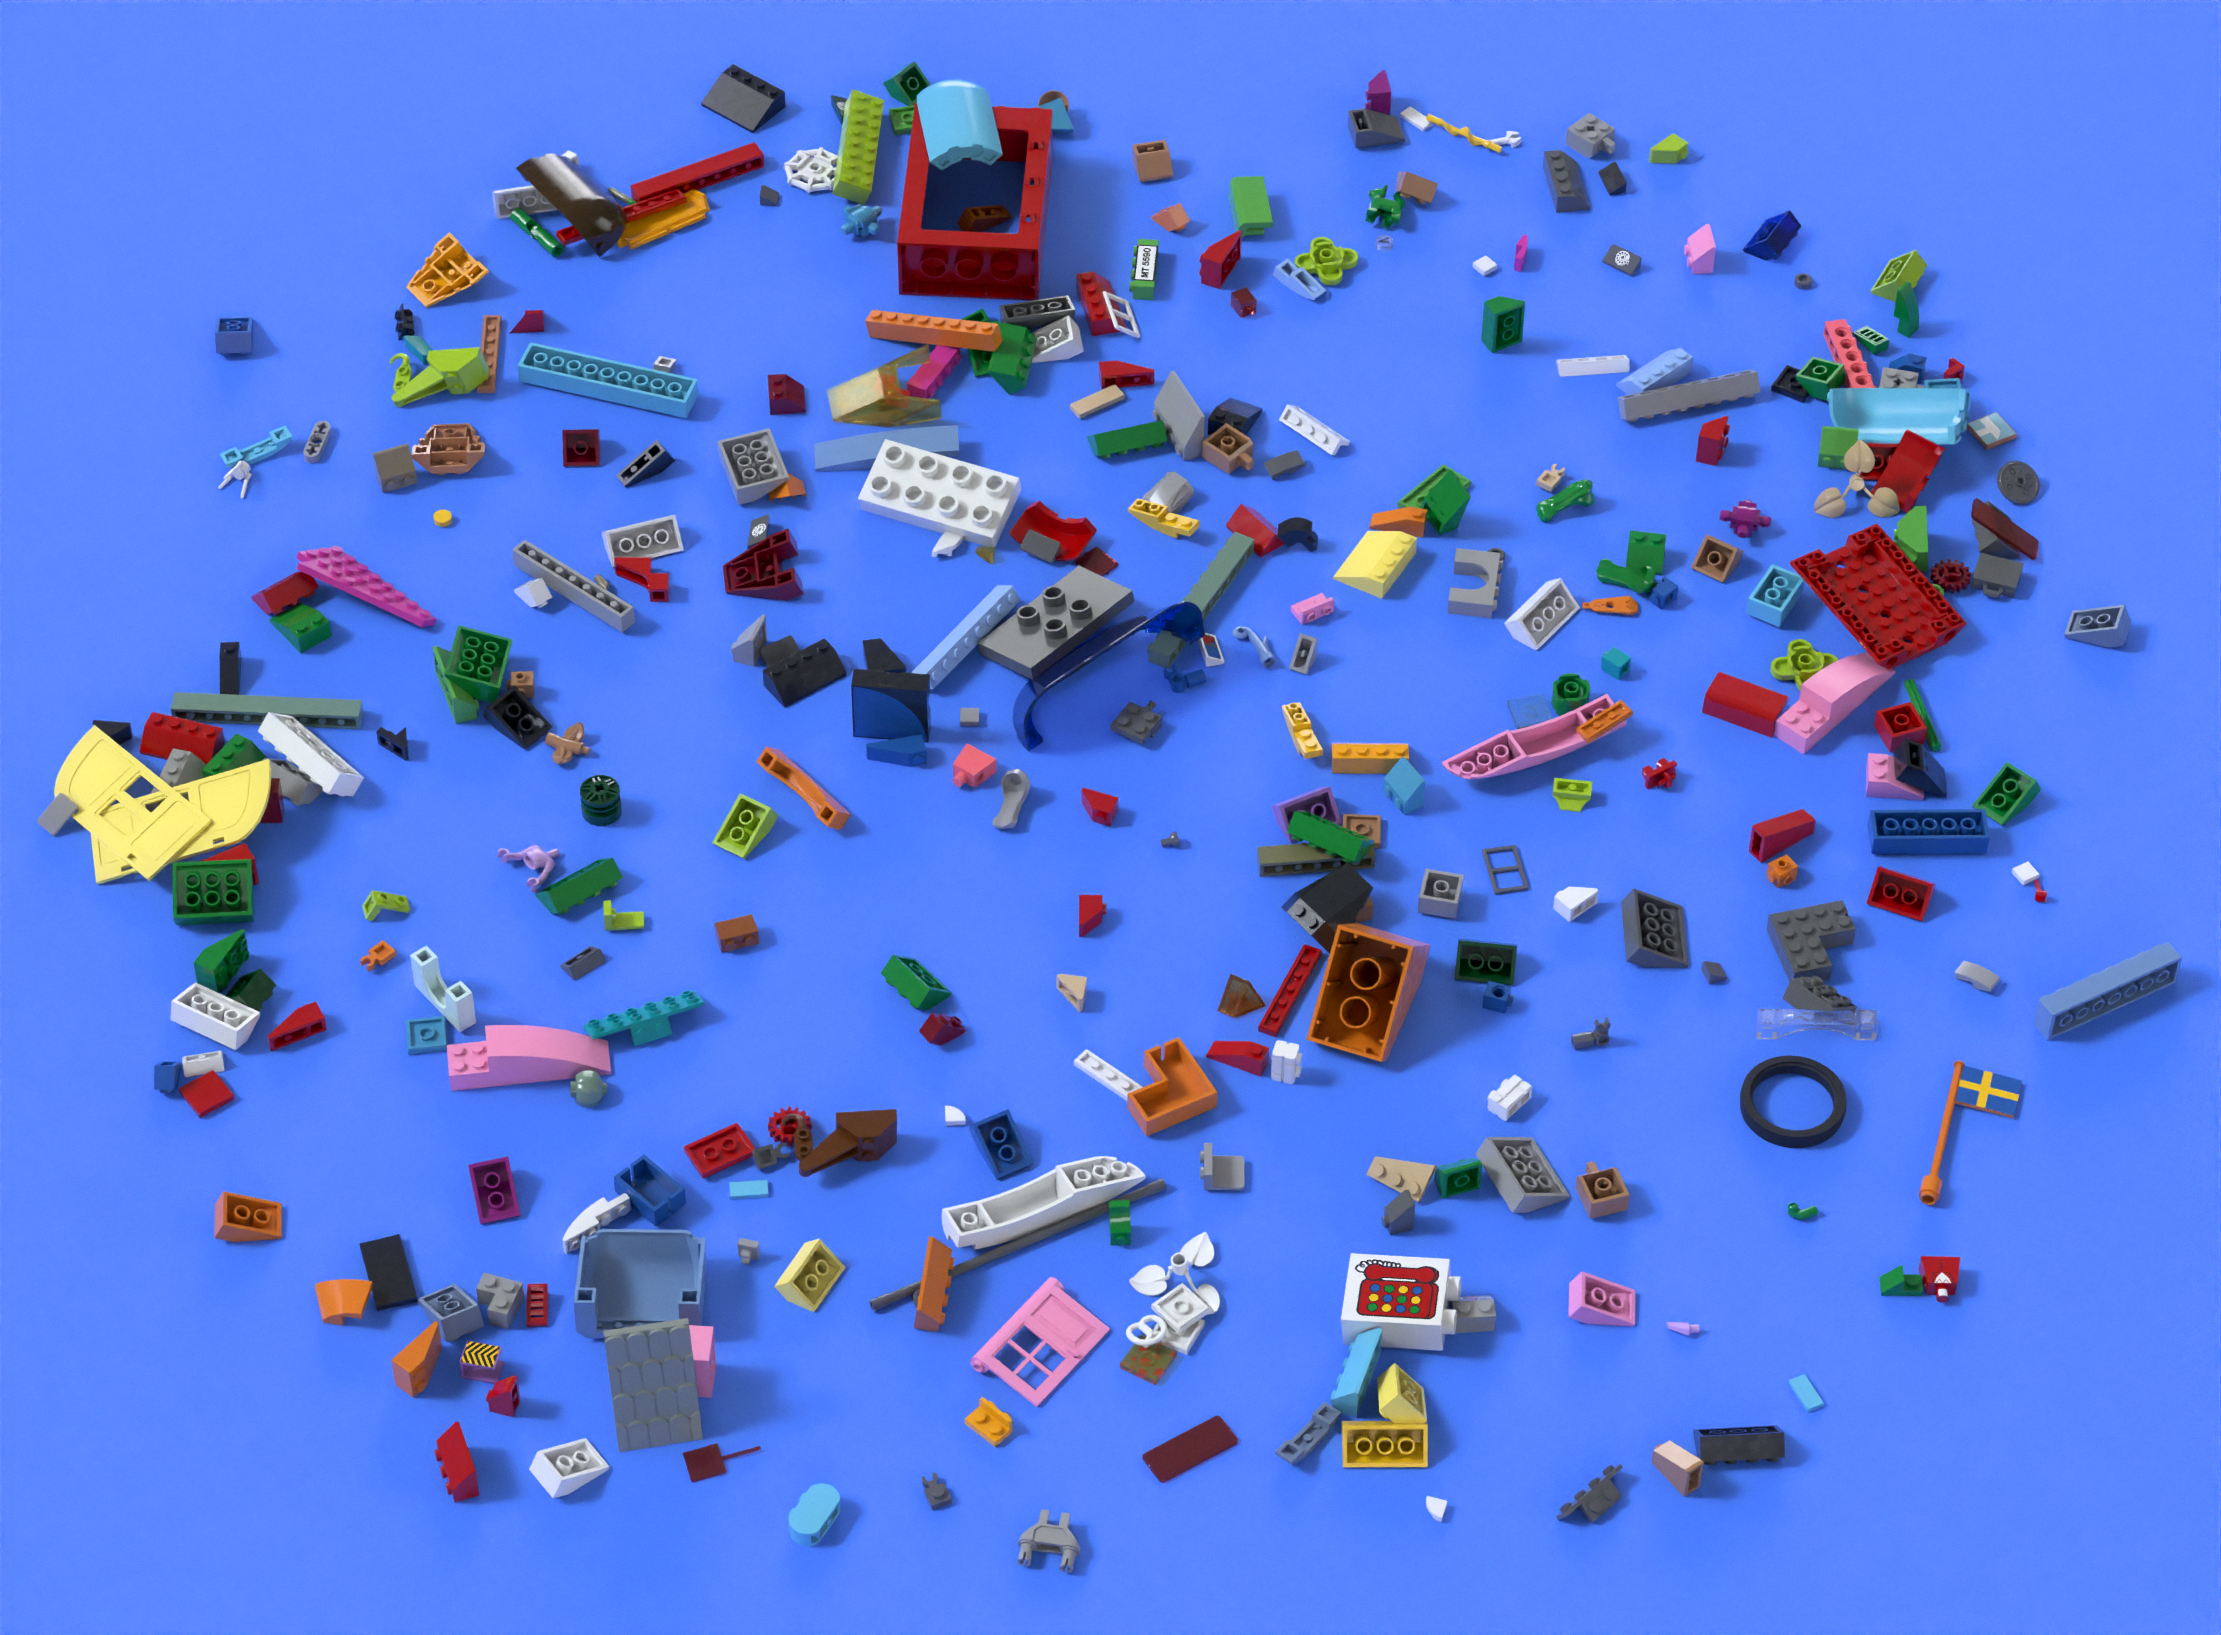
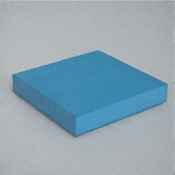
(426, 1035)

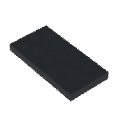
(389, 1272)

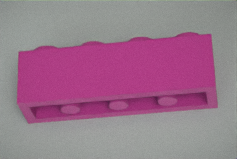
(932, 374)

